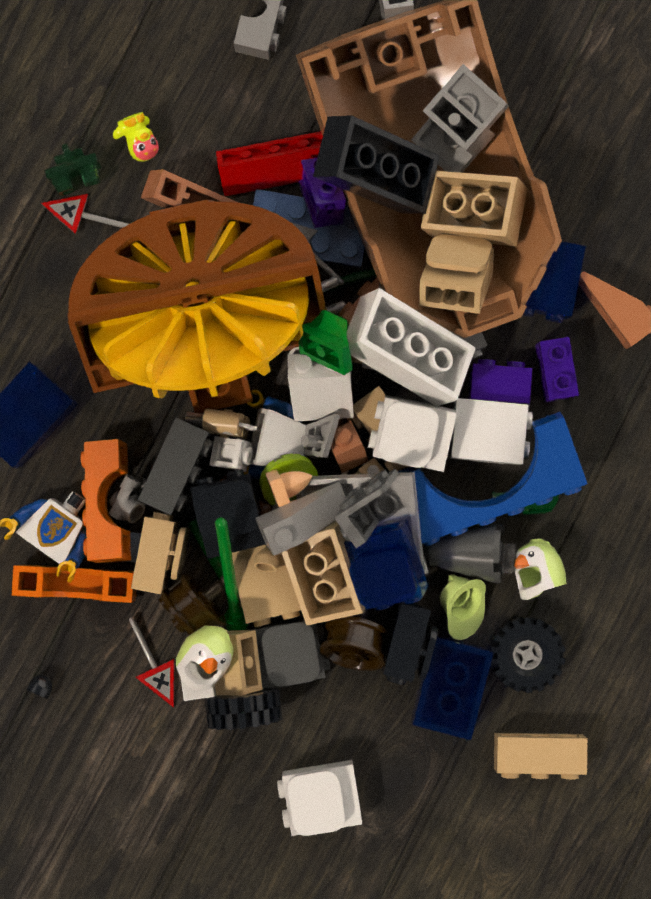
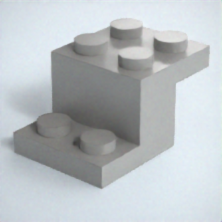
(460, 120)

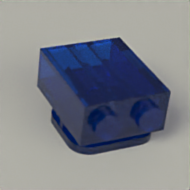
(559, 284)
(387, 567)

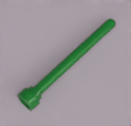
(234, 613)

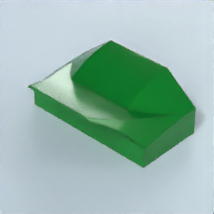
(327, 342)

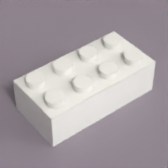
(409, 347)

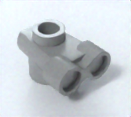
(125, 501)

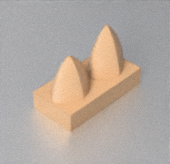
(287, 485)

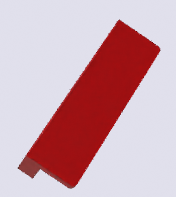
(266, 163)

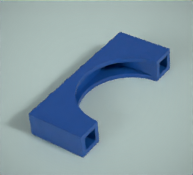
(551, 472)

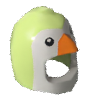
(538, 568)
(208, 648)

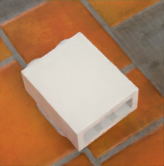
(317, 389)
(490, 432)
(412, 433)
(320, 798)

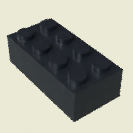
(376, 165)

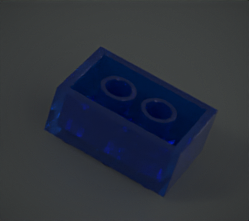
(30, 413)
(453, 688)

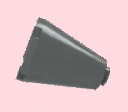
(471, 553)

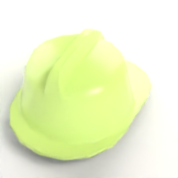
(464, 605)

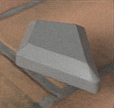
(320, 436)

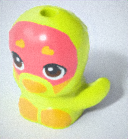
(139, 138)

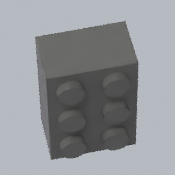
(176, 467)

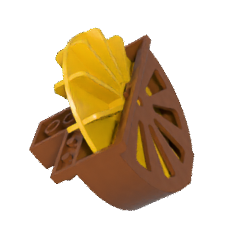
(194, 301)

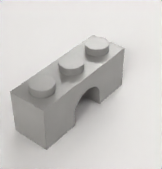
(258, 34)

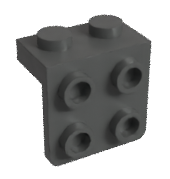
(355, 516)

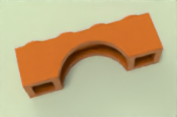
(103, 465)
(87, 583)

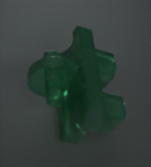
(85, 166)

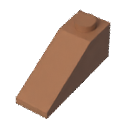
(171, 190)
(622, 312)

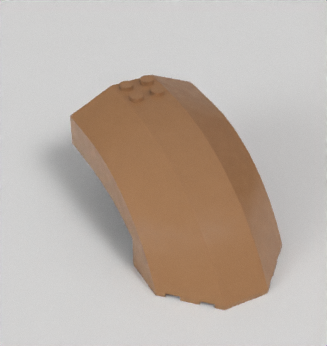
(387, 79)

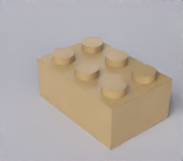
(476, 207)
(322, 577)

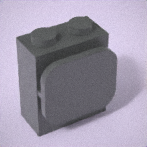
(290, 653)

